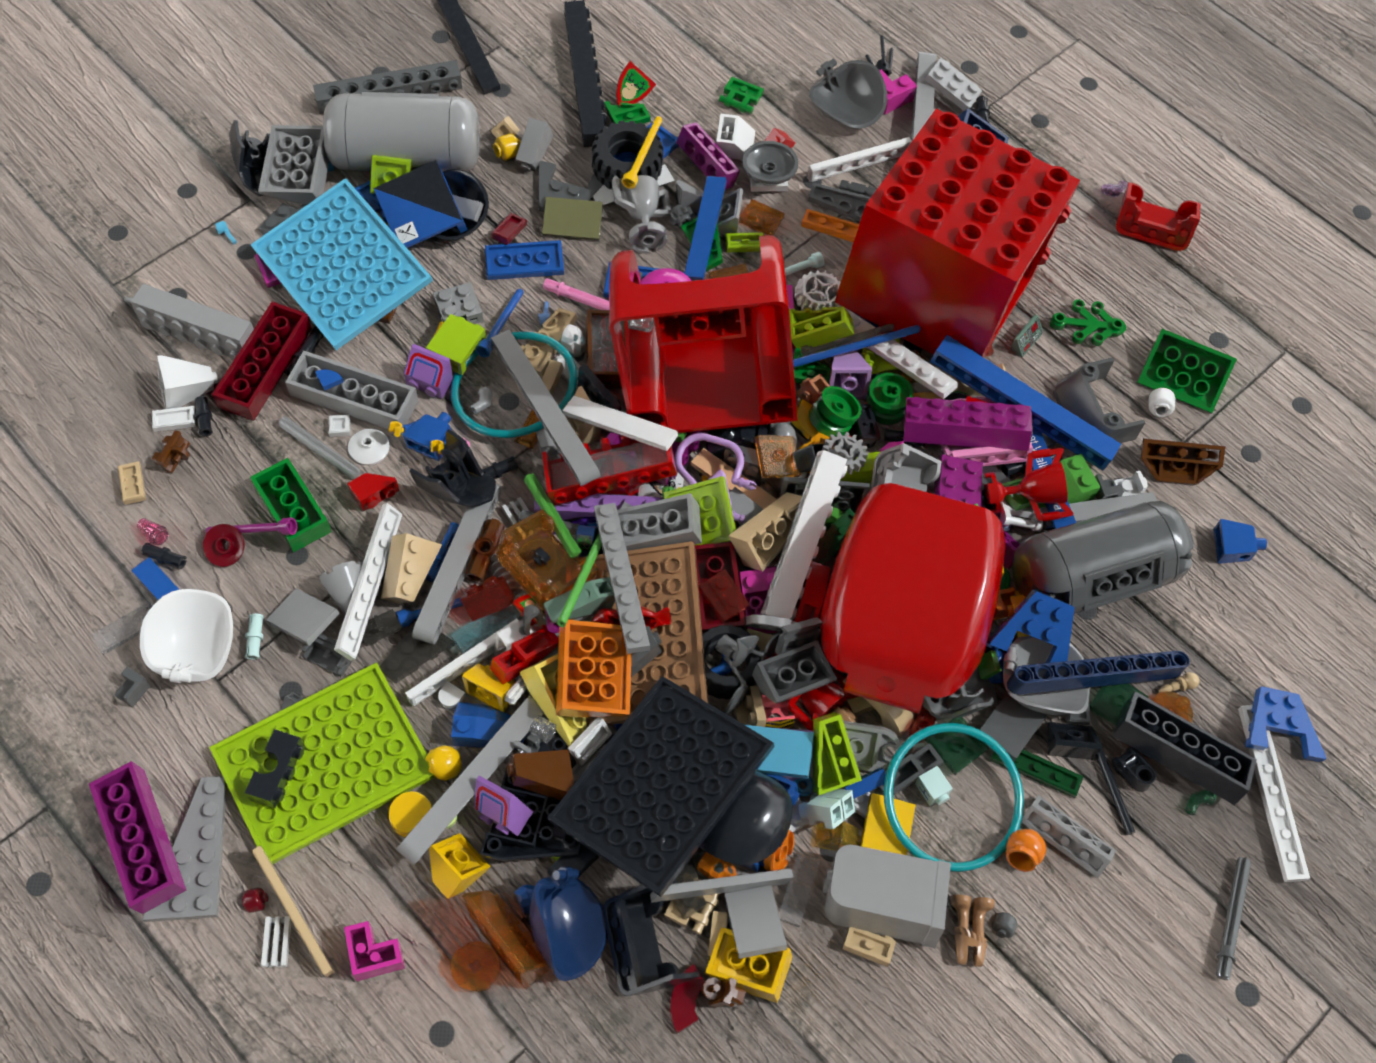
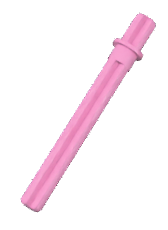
(575, 294)

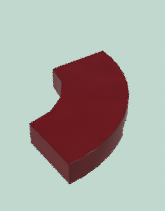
(683, 1002)

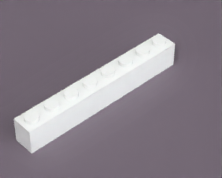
(804, 535)

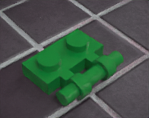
(741, 90)

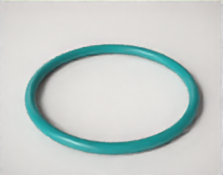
(531, 428)
(997, 748)

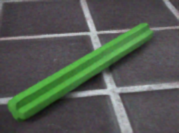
(545, 503)

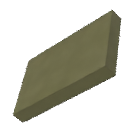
(572, 218)

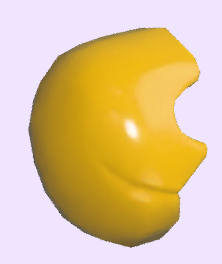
(444, 762)

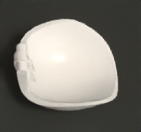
(187, 635)

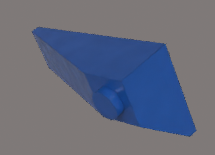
(476, 724)

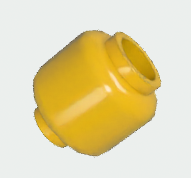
(506, 146)

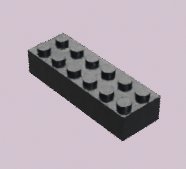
(1185, 748)

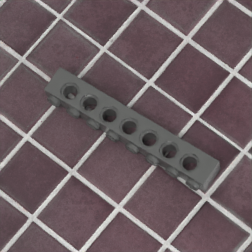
(420, 80)

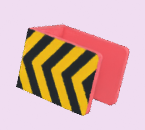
(784, 721)

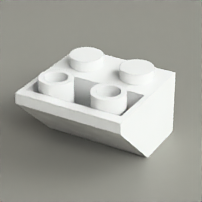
(734, 136)

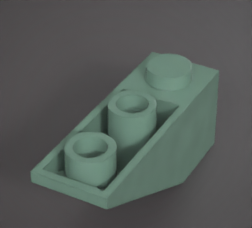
(593, 597)

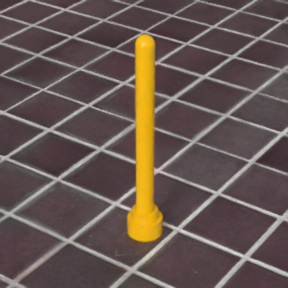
(631, 178)

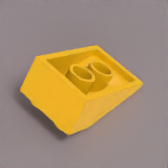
(758, 974)

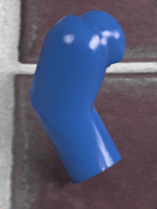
(723, 669)

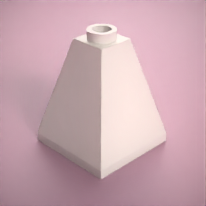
(183, 381)

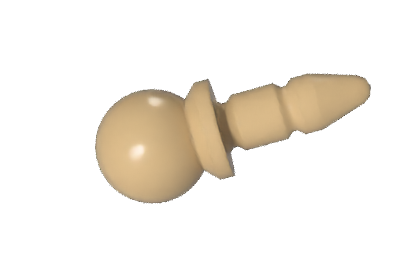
(1187, 681)

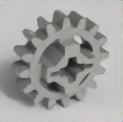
(847, 448)

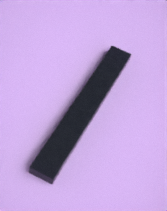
(469, 46)

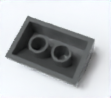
(793, 673)

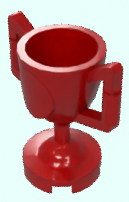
(1040, 485)
(819, 701)

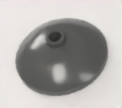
(770, 162)

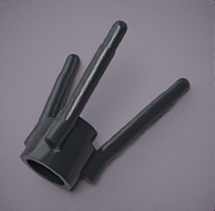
(882, 64)

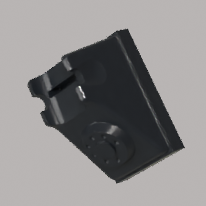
(741, 436)

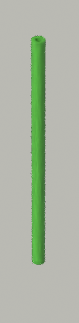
(577, 588)

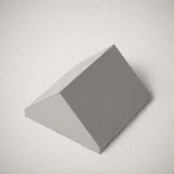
(730, 212)

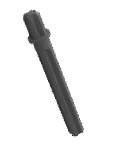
(1228, 946)

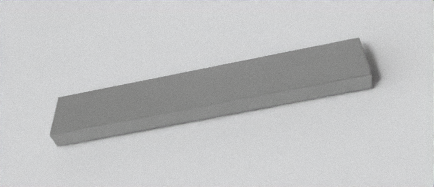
(1095, 508)
(724, 885)

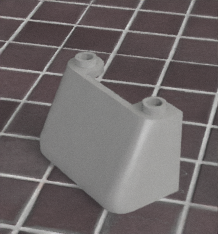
(905, 467)

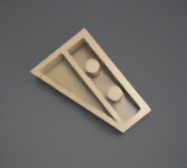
(407, 567)

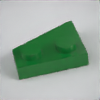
(627, 112)
(810, 370)

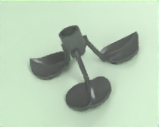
(738, 652)

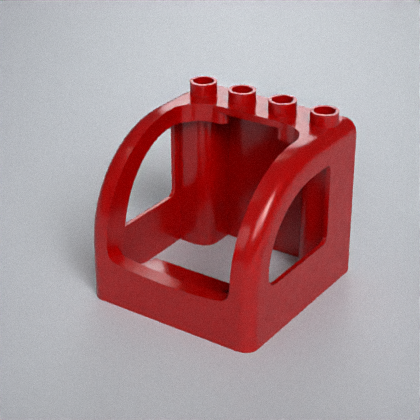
(714, 350)

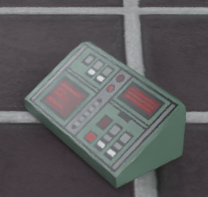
(1027, 336)

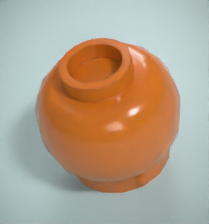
(1025, 849)

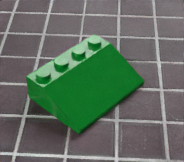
(1187, 369)

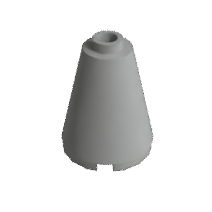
(341, 583)

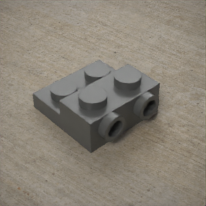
(751, 464)

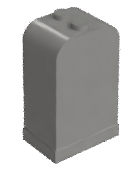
(888, 894)

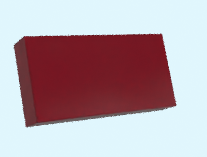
(509, 228)

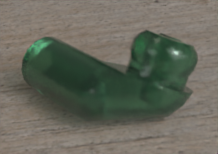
(1198, 798)

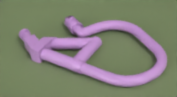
(736, 480)

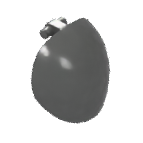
(850, 93)

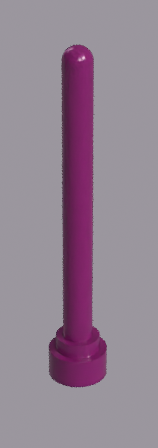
(286, 526)

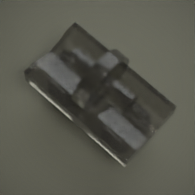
(381, 627)

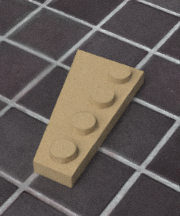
(541, 353)

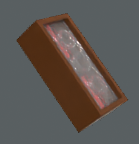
(600, 349)

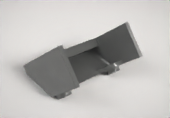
(1078, 398)

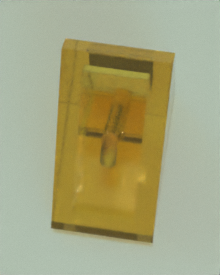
(838, 837)

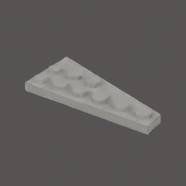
(198, 856)

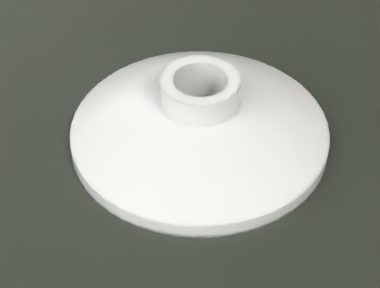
(371, 453)

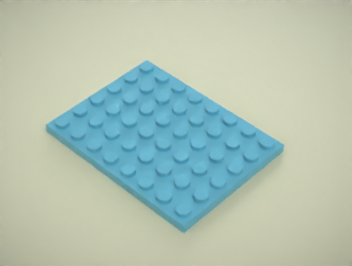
(341, 263)

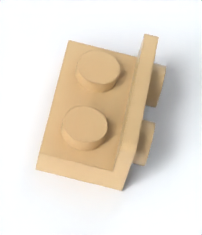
(751, 709)

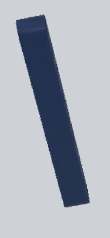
(1097, 672)

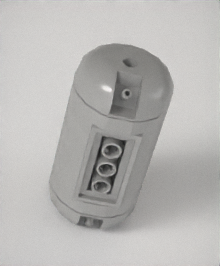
(401, 127)

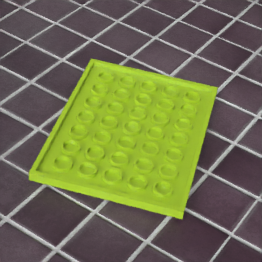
(353, 762)

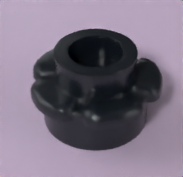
(540, 556)

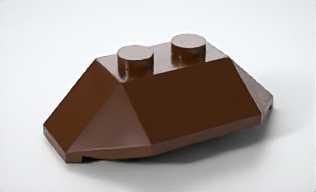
(1181, 460)

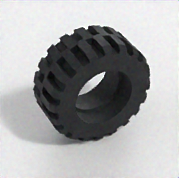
(619, 139)

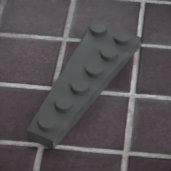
(838, 201)

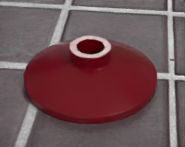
(215, 542)

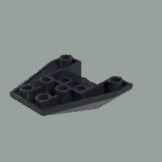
(538, 836)

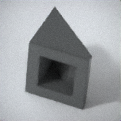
(290, 699)

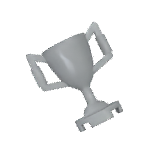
(642, 205)

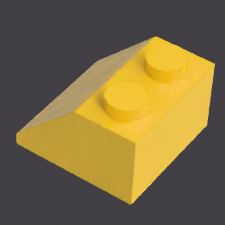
(486, 687)

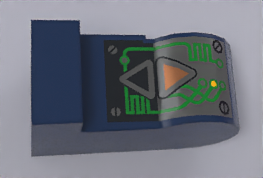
(585, 538)

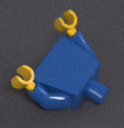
(424, 435)

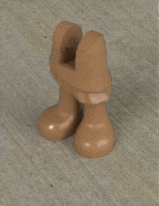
(973, 938)

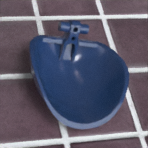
(567, 924)

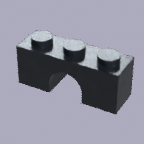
(269, 788)

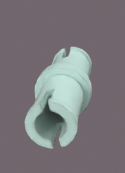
(254, 636)

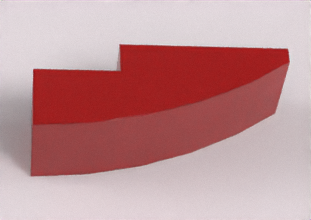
(523, 654)

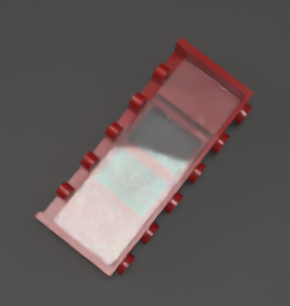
(618, 466)

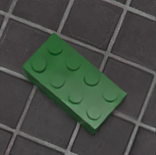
(288, 497)

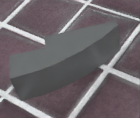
(914, 766)

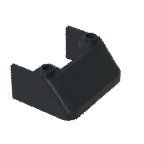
(636, 946)

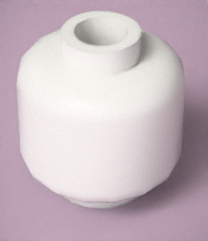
(1161, 402)

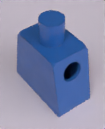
(1236, 542)

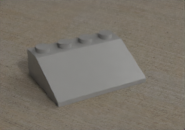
(295, 164)

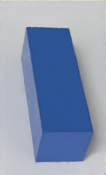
(869, 782)

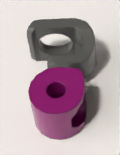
(542, 619)

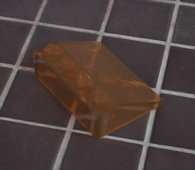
(505, 936)

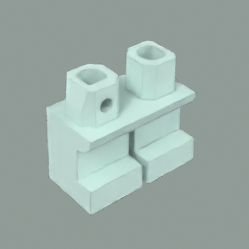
(829, 807)

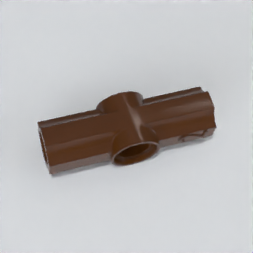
(481, 560)

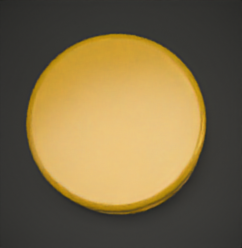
(408, 811)

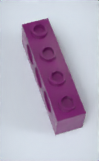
(707, 154)

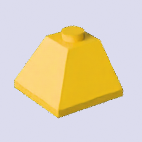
(455, 865)

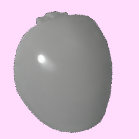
(1031, 651)

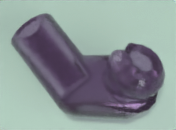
(1114, 190)

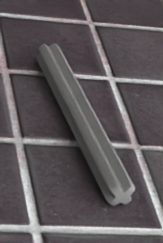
(319, 447)

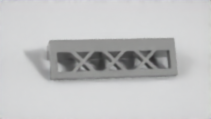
(1068, 836)

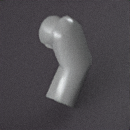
(485, 400)

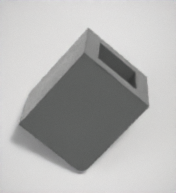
(1107, 489)
(132, 688)

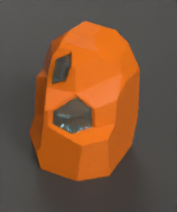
(715, 867)

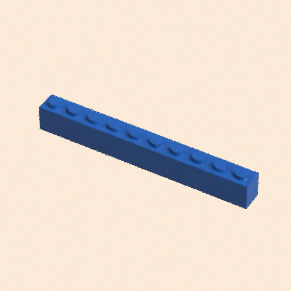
(1006, 389)

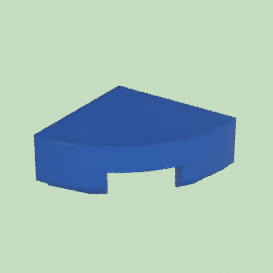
(328, 378)

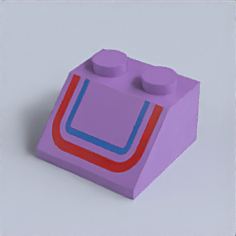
(428, 371)
(500, 807)

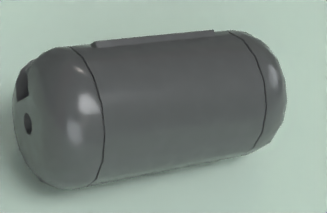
(1106, 556)

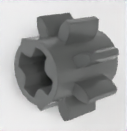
(681, 215)

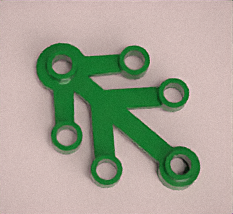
(1109, 324)

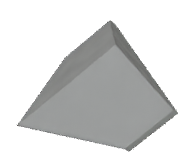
(688, 196)

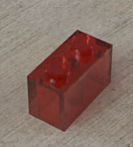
(487, 597)

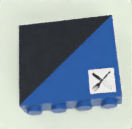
(419, 205)

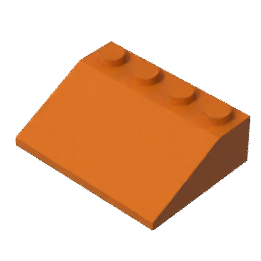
(592, 671)

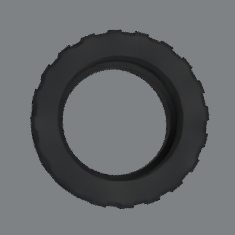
(726, 686)

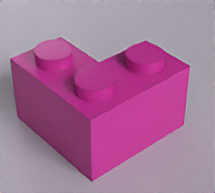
(899, 92)
(369, 958)

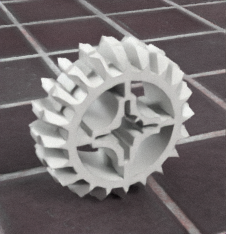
(823, 288)

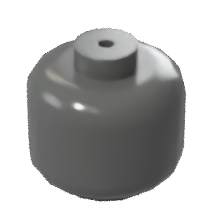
(1005, 925)

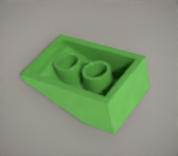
(1080, 480)

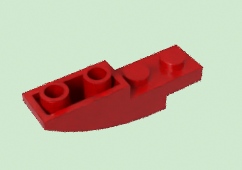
(814, 592)

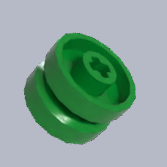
(888, 397)
(834, 411)

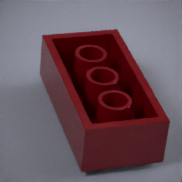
(709, 562)

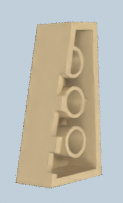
(766, 533)

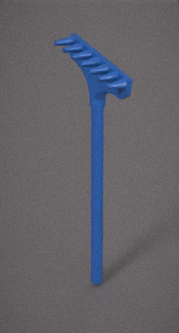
(856, 345)

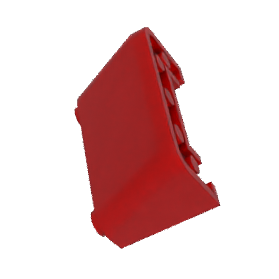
(1156, 223)

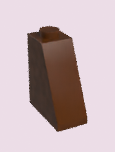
(542, 772)

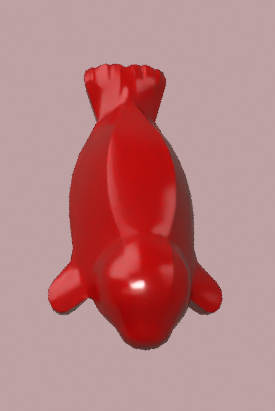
(651, 618)

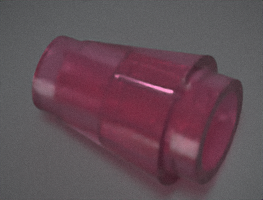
(154, 532)

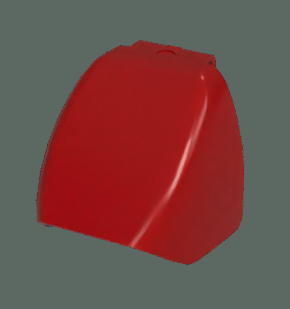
(912, 595)

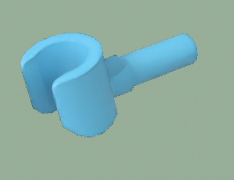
(222, 228)

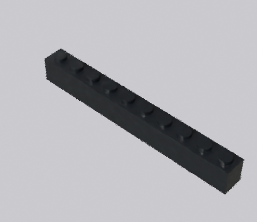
(584, 70)

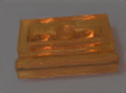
(761, 217)

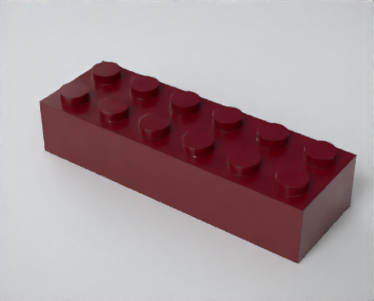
(262, 361)

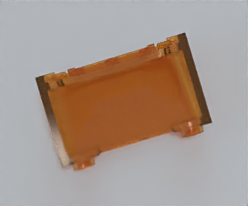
(539, 581)

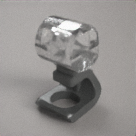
(541, 731)

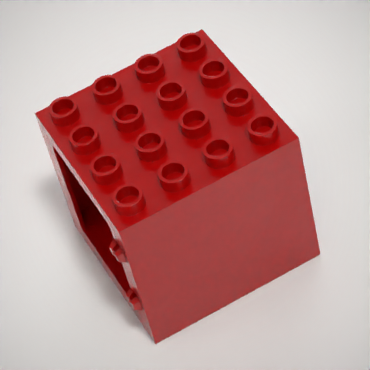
(954, 235)

